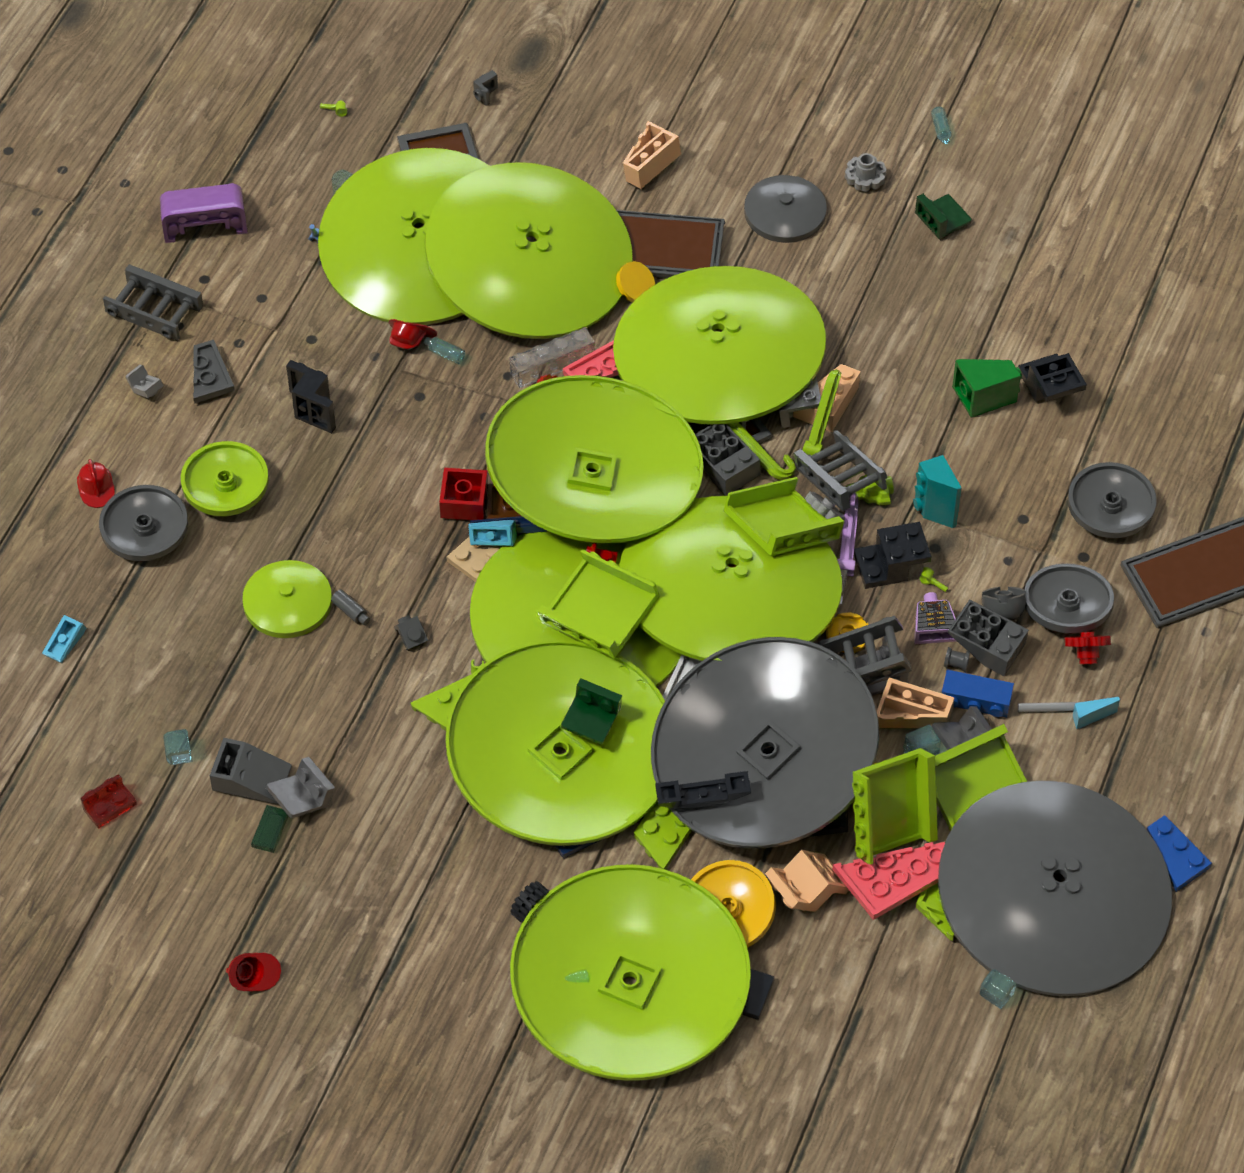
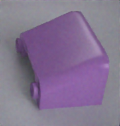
(202, 207)

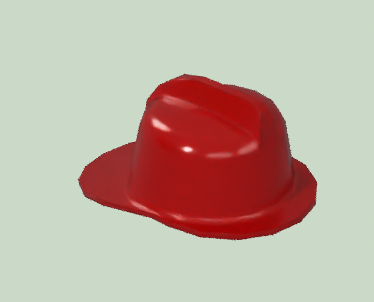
(409, 335)
(95, 484)
(254, 971)

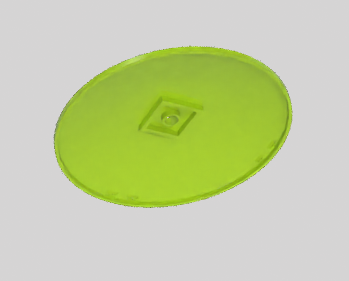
(371, 239)
(520, 286)
(751, 368)
(562, 427)
(532, 575)
(716, 606)
(506, 737)
(639, 925)

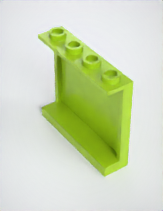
(780, 517)
(600, 604)
(973, 772)
(895, 803)

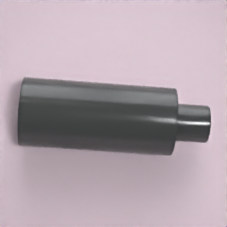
(350, 607)

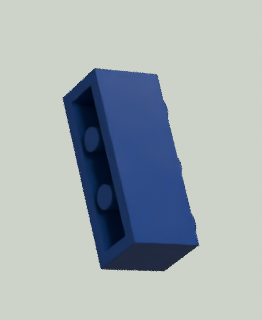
(986, 694)

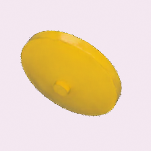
(744, 894)

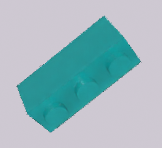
(937, 492)

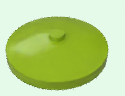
(224, 478)
(287, 599)

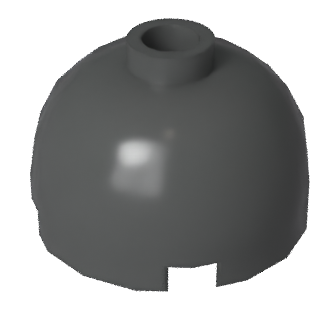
(1006, 603)

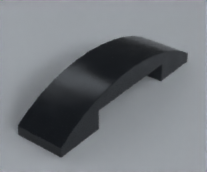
(703, 793)

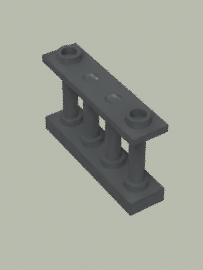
(158, 286)
(830, 485)
(876, 670)

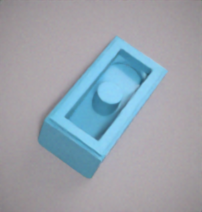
(493, 533)
(64, 638)
(1092, 711)

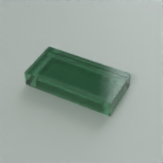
(269, 829)

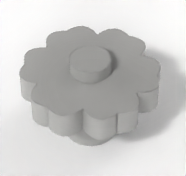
(865, 172)
(823, 506)

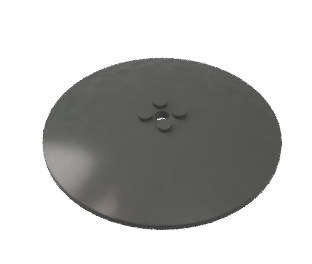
(760, 697)
(1044, 931)

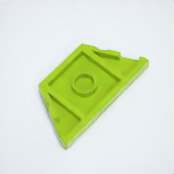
(438, 704)
(661, 835)
(931, 907)

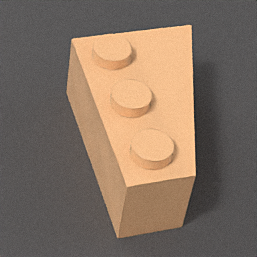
(651, 155)
(846, 390)
(912, 706)

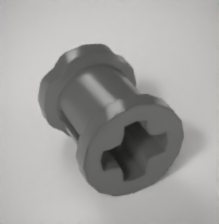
(957, 659)

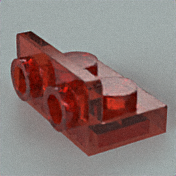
(107, 801)

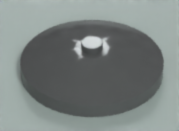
(785, 208)
(1111, 500)
(143, 522)
(1069, 598)

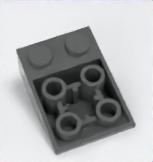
(727, 458)
(989, 636)
(246, 770)

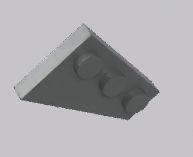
(210, 373)

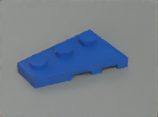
(1181, 856)

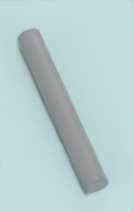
(1046, 707)

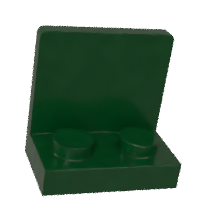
(941, 215)
(592, 711)

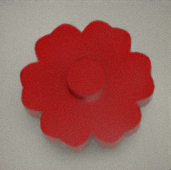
(1087, 646)

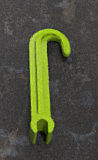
(822, 416)
(766, 460)

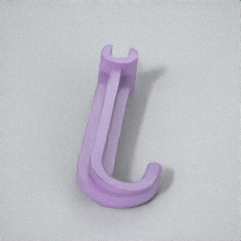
(848, 536)

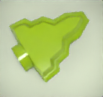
(874, 493)

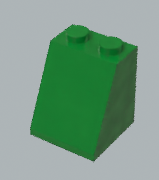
(986, 384)

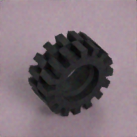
(527, 900)

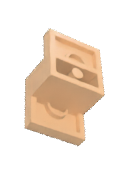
(806, 881)

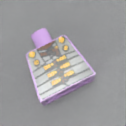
(933, 620)

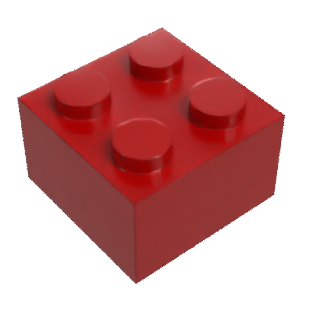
(463, 494)

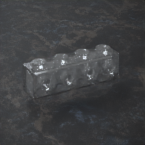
(550, 357)

